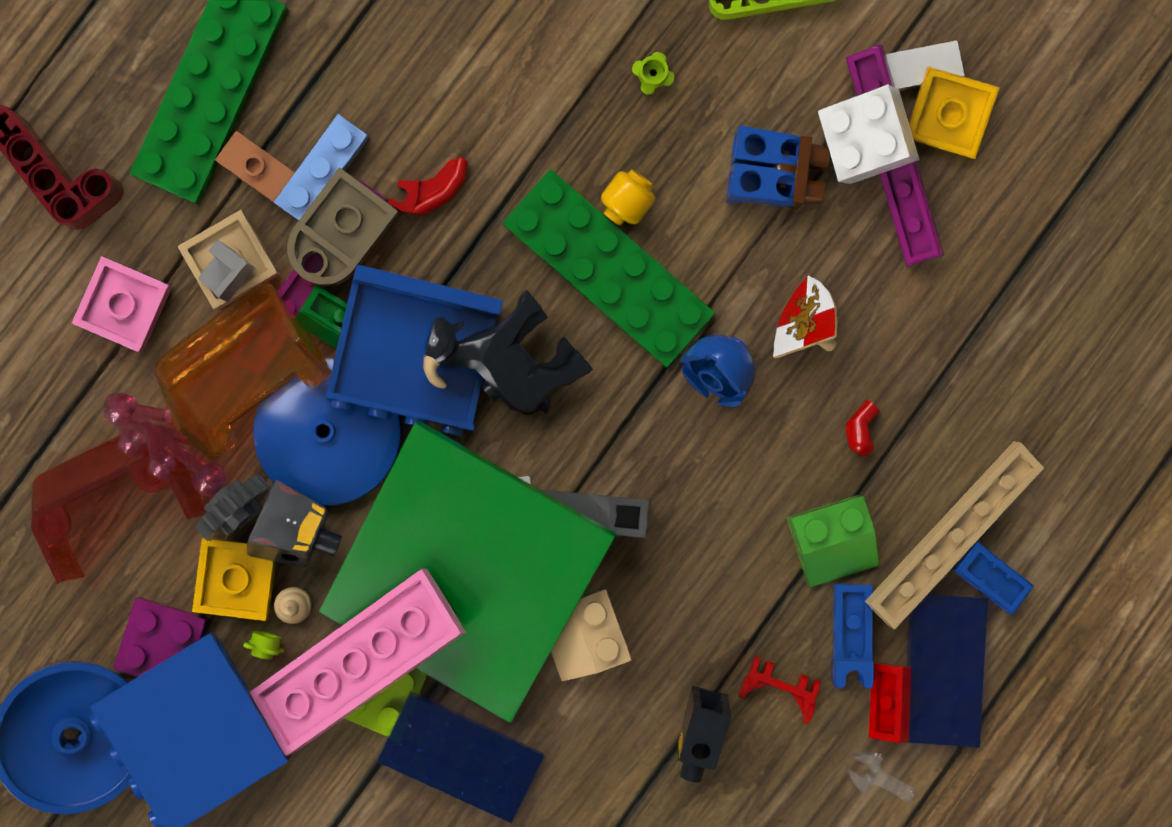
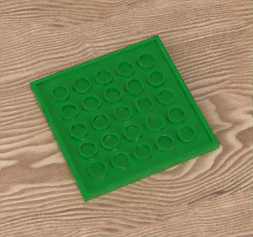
(496, 550)

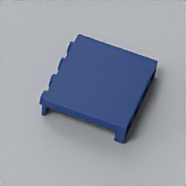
(384, 349)
(188, 734)

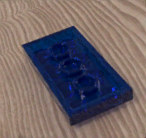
(947, 669)
(460, 757)

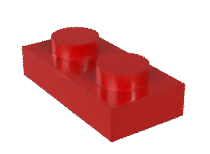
(890, 703)

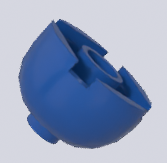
(720, 366)

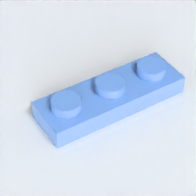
(334, 149)

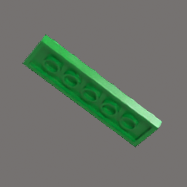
(207, 95)
(608, 268)

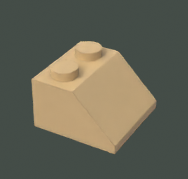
(590, 638)

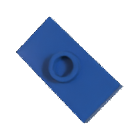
(993, 578)

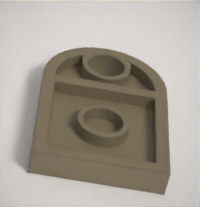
(341, 227)

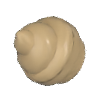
(293, 605)

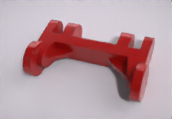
(804, 699)

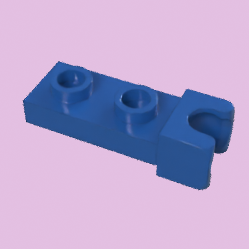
(852, 634)

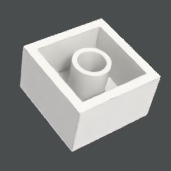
(868, 134)

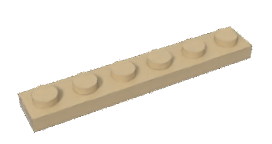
(954, 535)

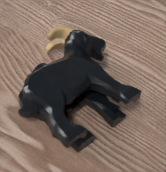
(503, 361)

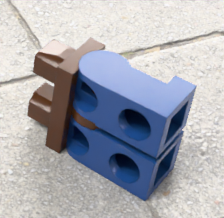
(774, 169)

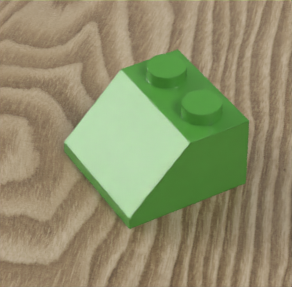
(834, 540)

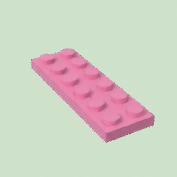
(357, 662)

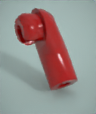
(858, 431)

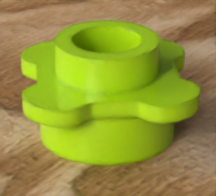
(657, 63)
(264, 645)

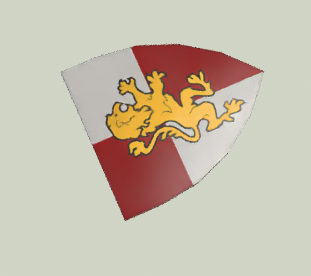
(807, 320)

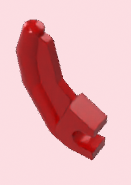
(432, 193)

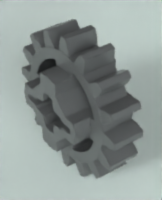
(233, 507)

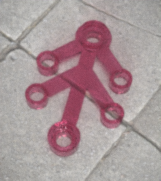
(127, 414)

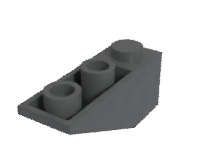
(619, 514)

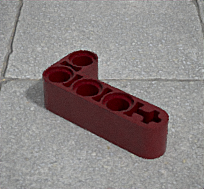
(44, 164)

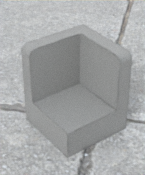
(225, 271)

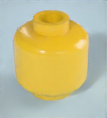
(628, 197)

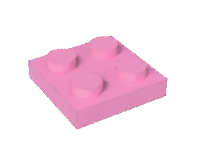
(122, 304)

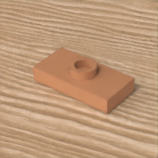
(254, 166)

